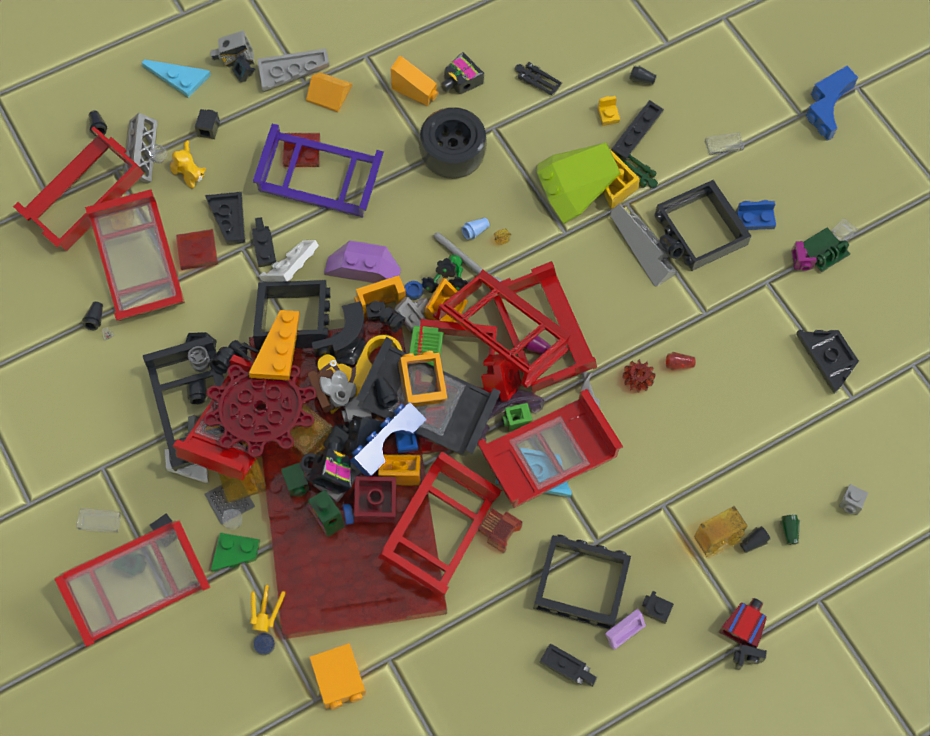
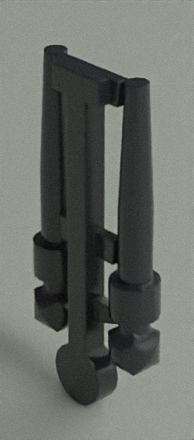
(527, 76)

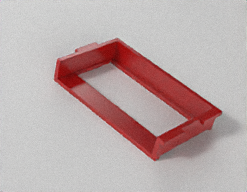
(68, 177)
(564, 315)

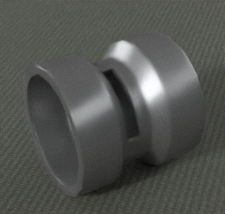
(196, 355)

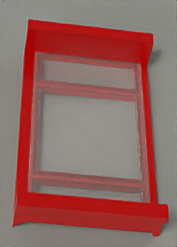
(135, 254)
(131, 581)

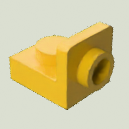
(608, 110)

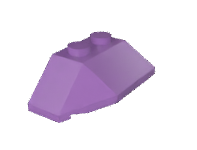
(362, 262)

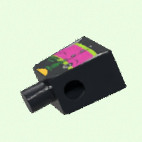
(462, 75)
(332, 470)

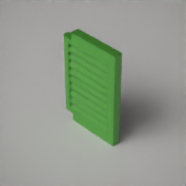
(431, 341)

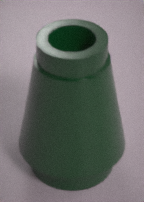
(790, 526)

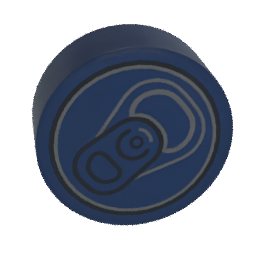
(264, 644)

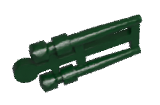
(652, 183)

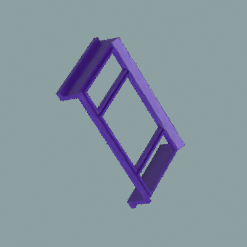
(283, 191)

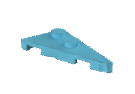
(182, 78)

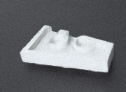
(295, 260)

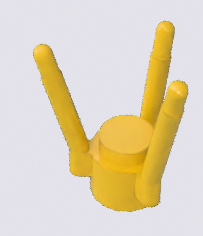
(261, 621)

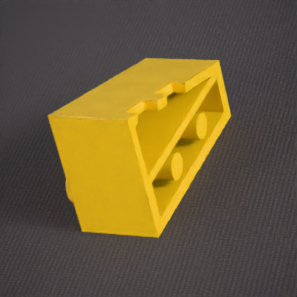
(622, 186)

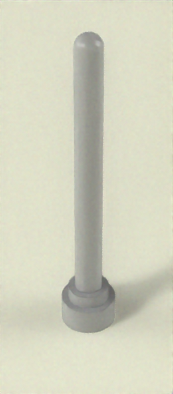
(465, 259)

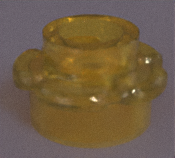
(502, 236)

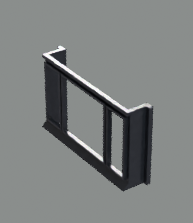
(169, 357)

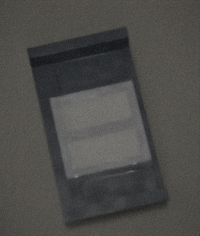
(452, 424)

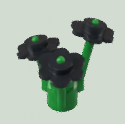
(446, 268)

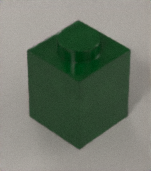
(295, 480)

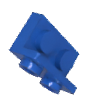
(757, 214)

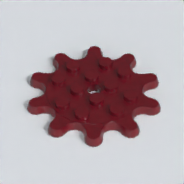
(258, 428)

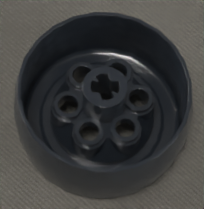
(454, 157)

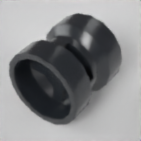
(392, 319)
(221, 361)

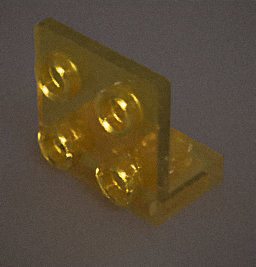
(238, 489)

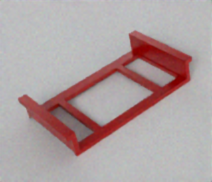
(539, 366)
(467, 479)

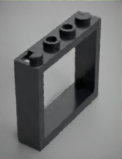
(724, 209)
(293, 289)
(573, 612)

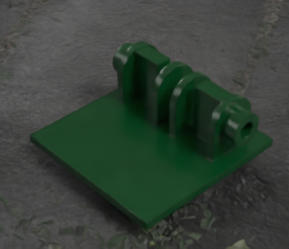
(826, 249)

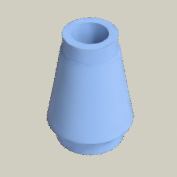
(474, 228)

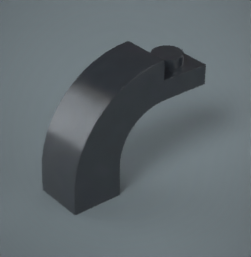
(348, 338)

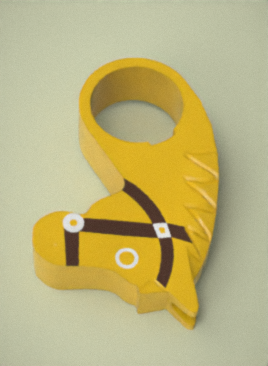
(360, 371)

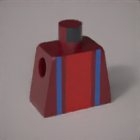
(745, 624)

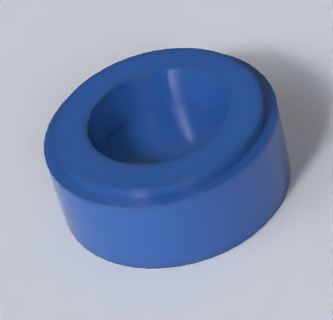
(414, 290)
(348, 514)

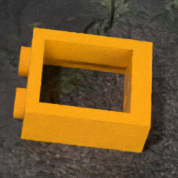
(428, 398)

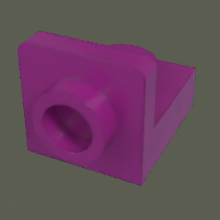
(800, 258)

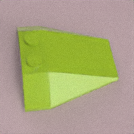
(577, 178)

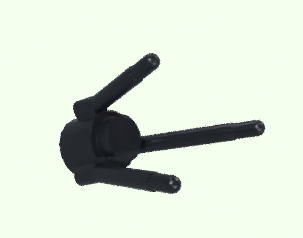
(241, 349)

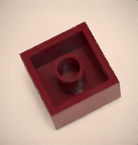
(375, 499)

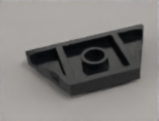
(830, 355)

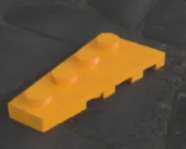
(278, 348)

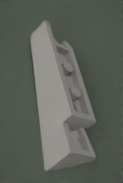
(644, 245)

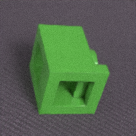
(517, 412)

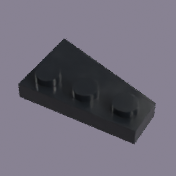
(229, 215)

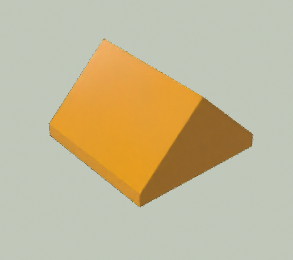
(328, 91)
(441, 295)
(403, 467)

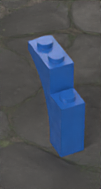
(826, 94)

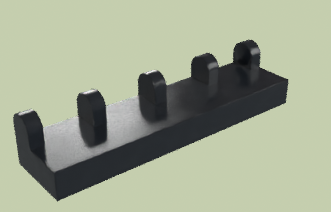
(637, 130)

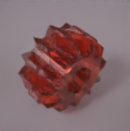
(643, 381)

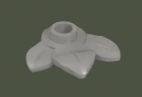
(338, 386)

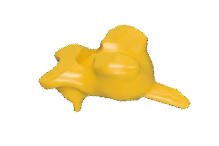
(184, 164)

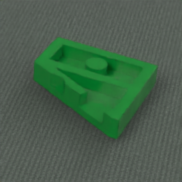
(234, 550)

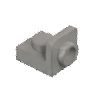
(853, 500)

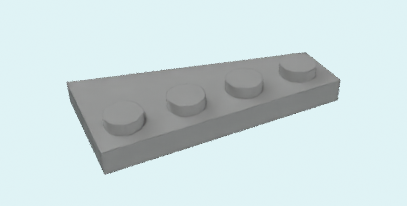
(286, 68)

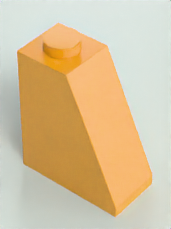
(412, 82)

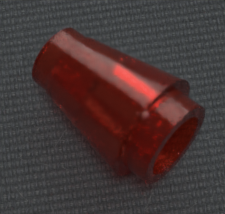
(679, 361)

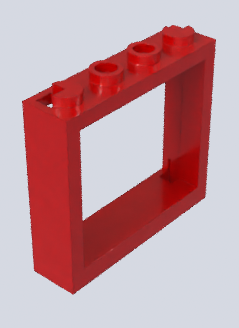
(456, 329)

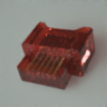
(499, 528)

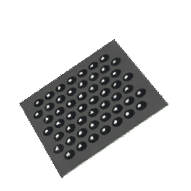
(219, 503)

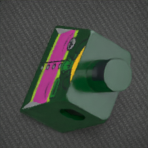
(324, 511)

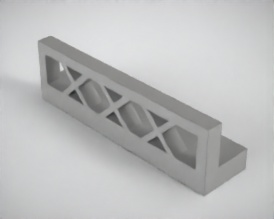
(136, 145)

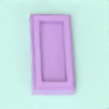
(625, 629)

